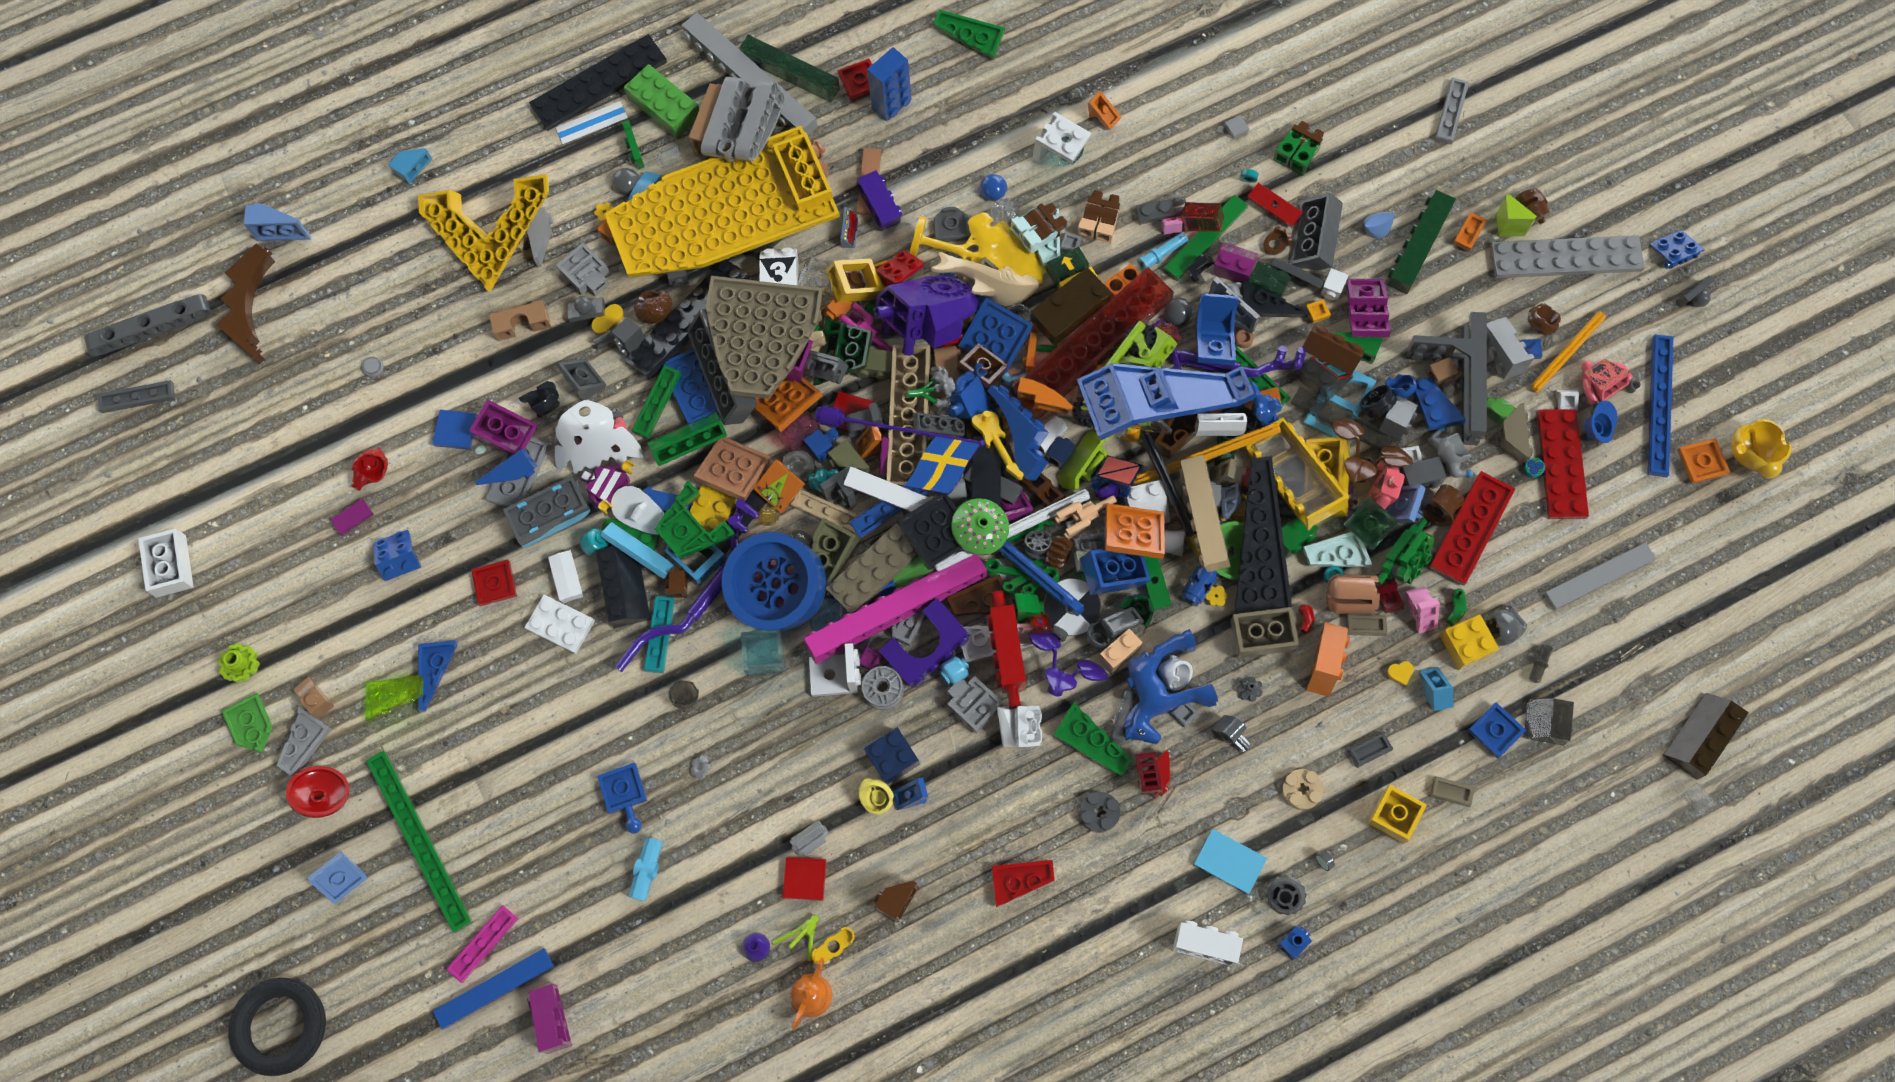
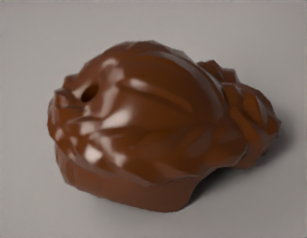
(1544, 319)

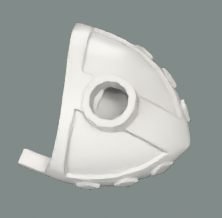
(1175, 673)

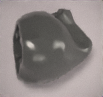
(1506, 626)

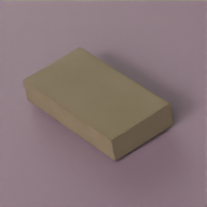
(1366, 625)
(1452, 791)

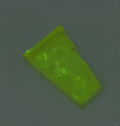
(391, 693)

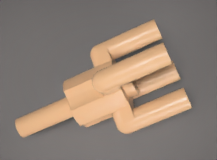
(1082, 515)

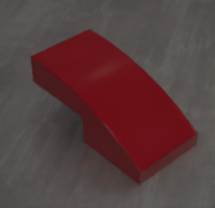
(1389, 596)

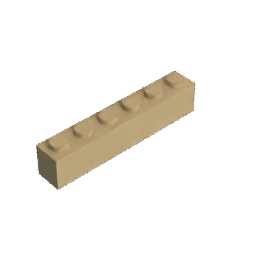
(1205, 514)

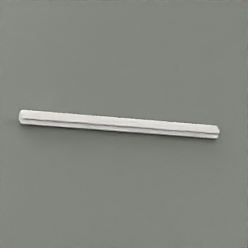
(1024, 524)

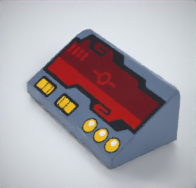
(848, 228)

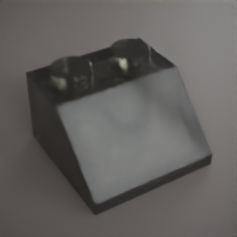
(1549, 720)

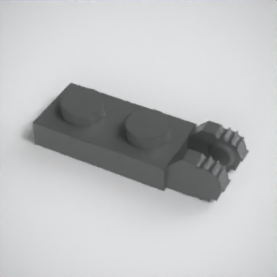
(1159, 210)

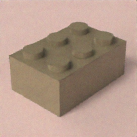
(1264, 632)

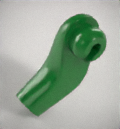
(1459, 607)

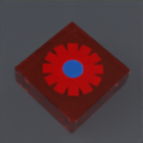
(1040, 623)

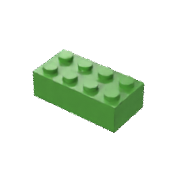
(662, 101)

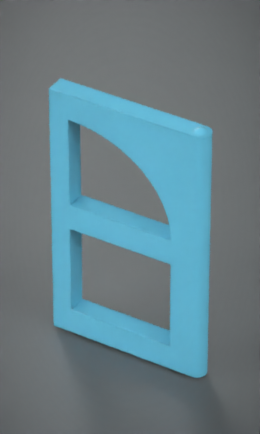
(1344, 404)

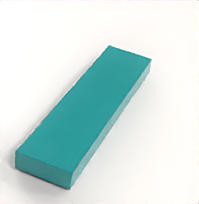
(658, 647)

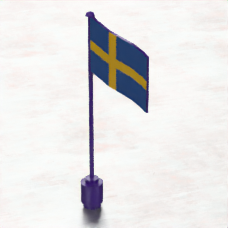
(940, 463)

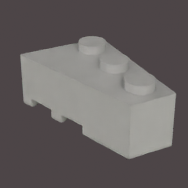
(1506, 349)

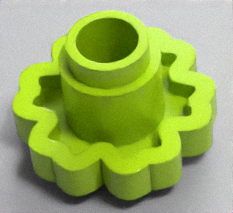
(238, 663)

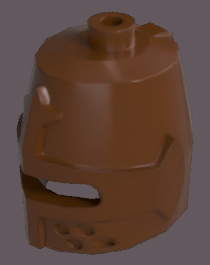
(1536, 203)

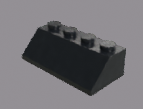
(622, 587)

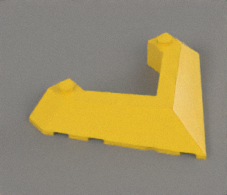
(482, 252)

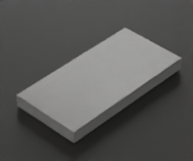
(513, 491)

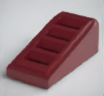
(1151, 788)

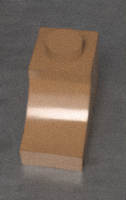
(313, 698)

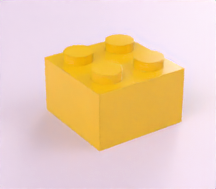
(1469, 642)
(1397, 814)

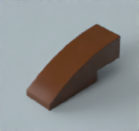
(1043, 490)

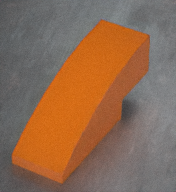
(1044, 397)

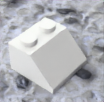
(1149, 496)

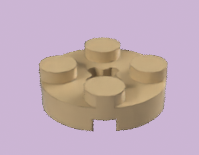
(1309, 780)

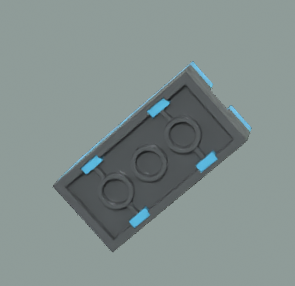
(547, 512)

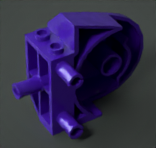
(926, 310)

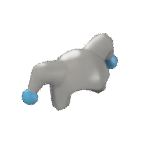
(1451, 452)

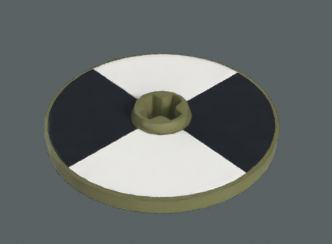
(1066, 620)

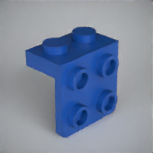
(395, 555)

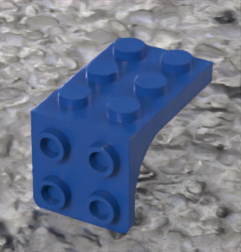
(1216, 329)

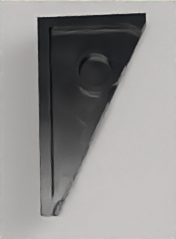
(1269, 304)

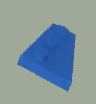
(1435, 406)

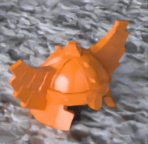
(811, 995)

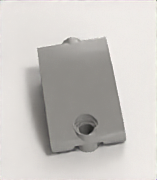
(742, 119)

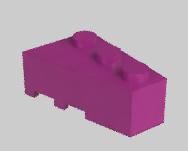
(549, 1019)

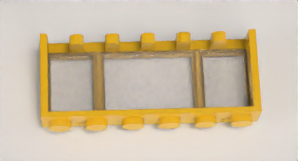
(1300, 476)

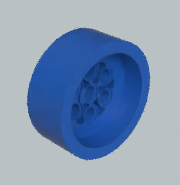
(754, 557)

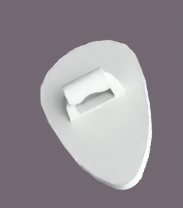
(636, 509)

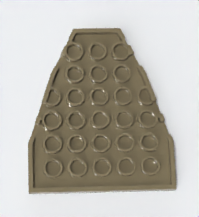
(759, 331)

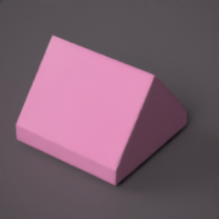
(1171, 225)

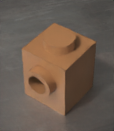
(1443, 371)

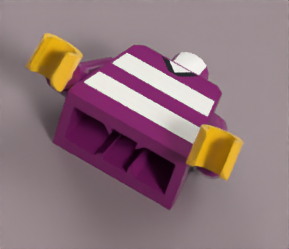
(605, 483)

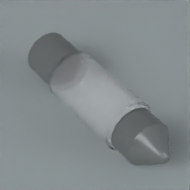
(1124, 707)

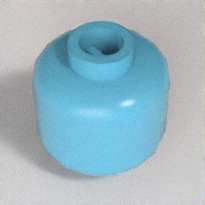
(954, 670)

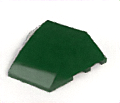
(848, 344)

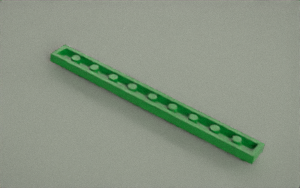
(419, 842)

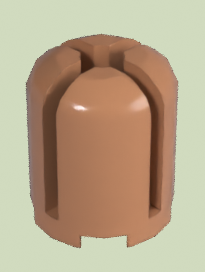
(1353, 594)

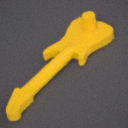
(988, 425)

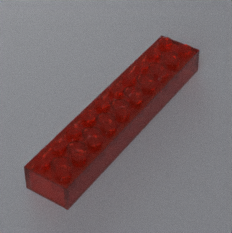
(1099, 336)

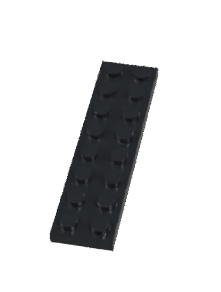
(596, 82)
(672, 331)

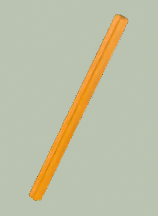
(1213, 451)

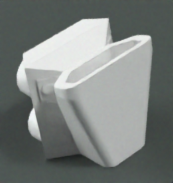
(1020, 726)

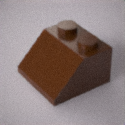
(895, 900)

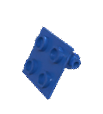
(1677, 248)

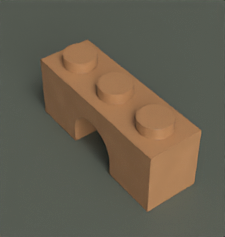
(505, 321)

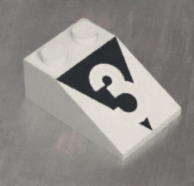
(779, 266)

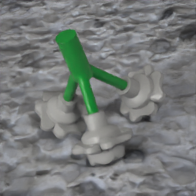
(945, 384)

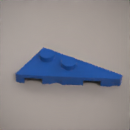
(432, 664)

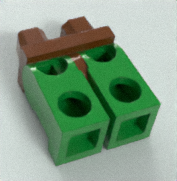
(1302, 143)

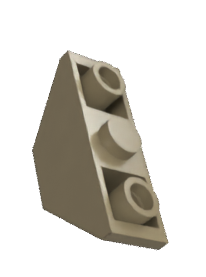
(1515, 435)

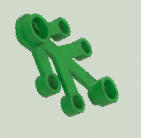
(994, 563)

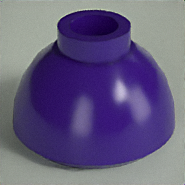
(1107, 490)
(756, 947)

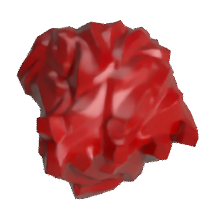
(369, 468)

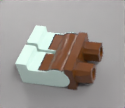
(1038, 227)

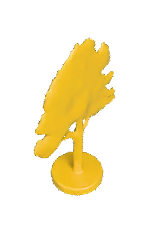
(993, 242)

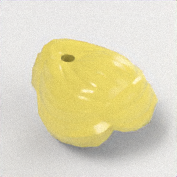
(875, 796)

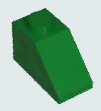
(1027, 605)

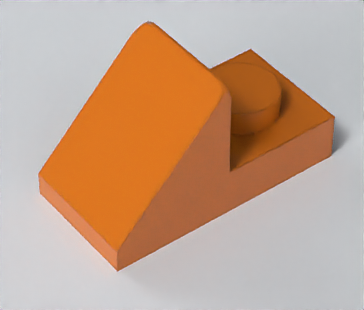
(1102, 109)
(869, 442)

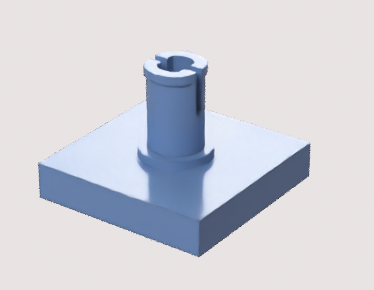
(1407, 505)
(337, 877)

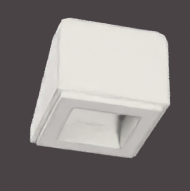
(1567, 399)

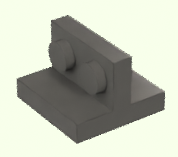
(834, 487)

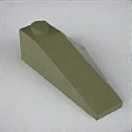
(833, 547)

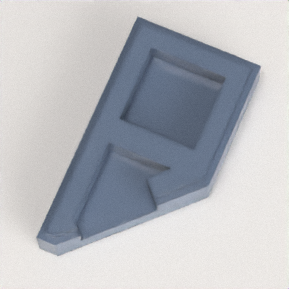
(1231, 499)

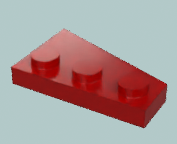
(1020, 879)

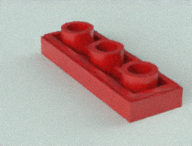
(1266, 198)

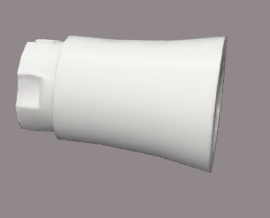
(1056, 428)

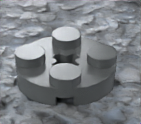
(1109, 805)

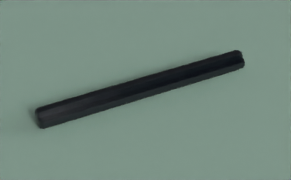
(1168, 484)

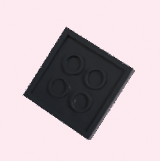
(930, 530)

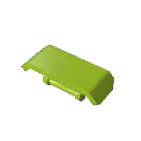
(1080, 460)

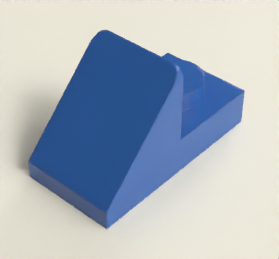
(910, 794)

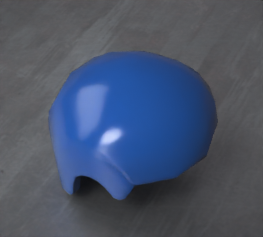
(993, 187)
(1402, 385)

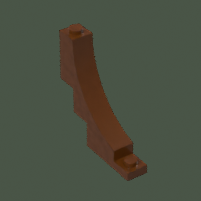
(246, 276)

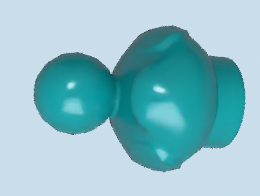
(821, 476)

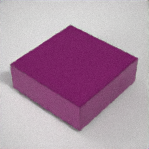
(870, 658)

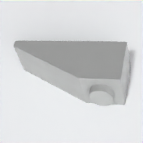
(539, 234)

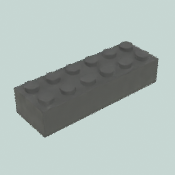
(731, 408)

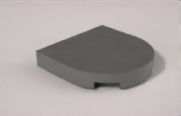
(951, 225)

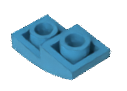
(643, 183)

